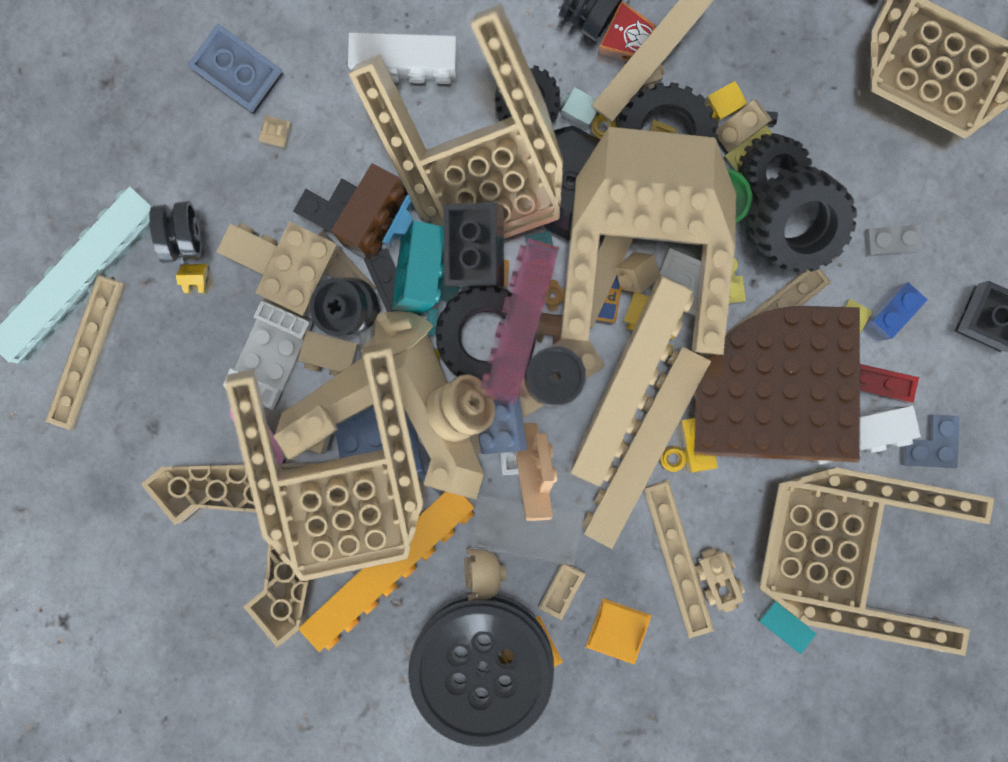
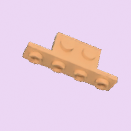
(536, 474)

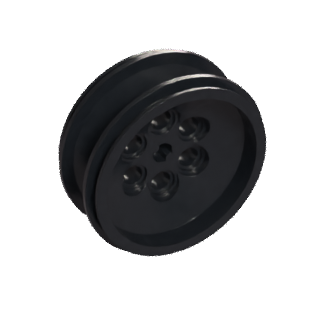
(453, 707)

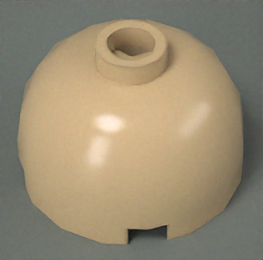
(483, 574)

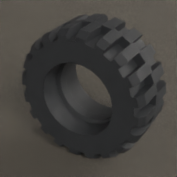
(672, 101)
(825, 236)
(452, 321)

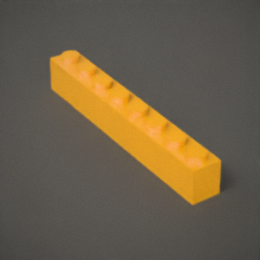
(371, 582)

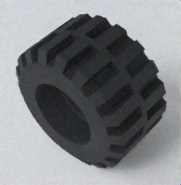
(548, 90)
(763, 151)

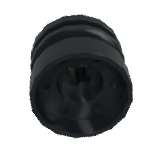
(594, 12)

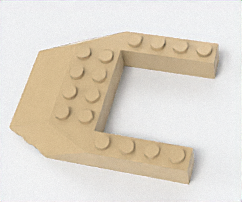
(938, 65)
(500, 164)
(658, 191)
(337, 510)
(827, 545)

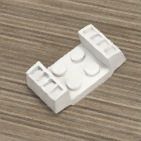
(273, 348)

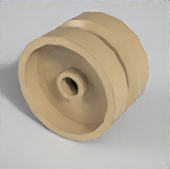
(459, 409)

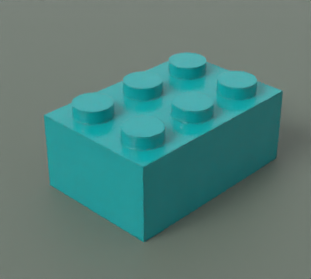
(419, 268)

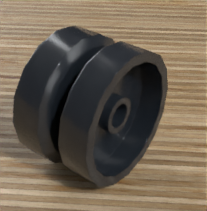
(175, 231)
(344, 306)
(567, 367)

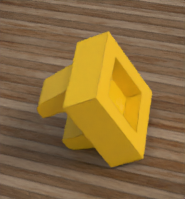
(192, 275)

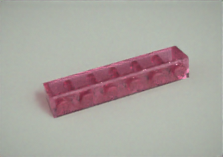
(521, 321)

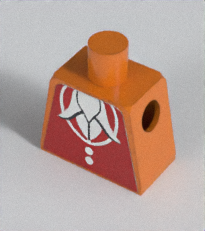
(625, 33)

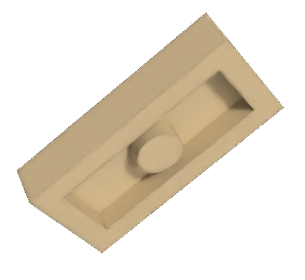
(742, 125)

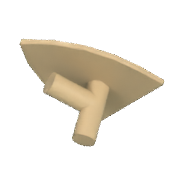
(400, 329)

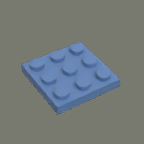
(363, 435)

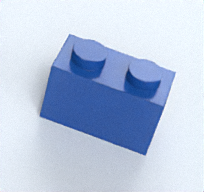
(896, 311)

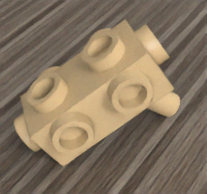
(716, 570)

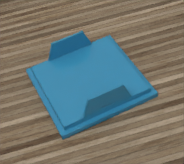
(400, 224)

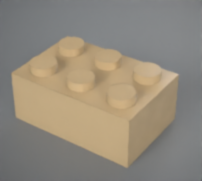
(297, 268)

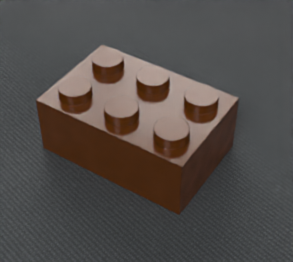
(370, 212)

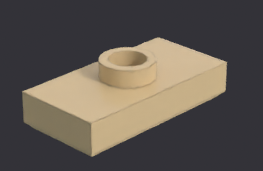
(562, 590)

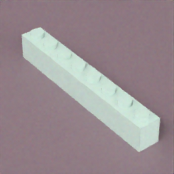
(73, 273)

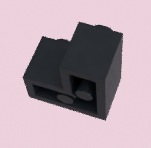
(321, 211)

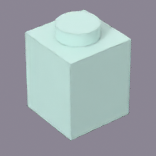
(578, 108)

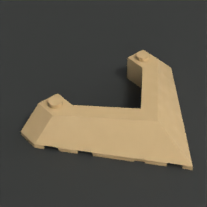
(418, 371)
(226, 487)

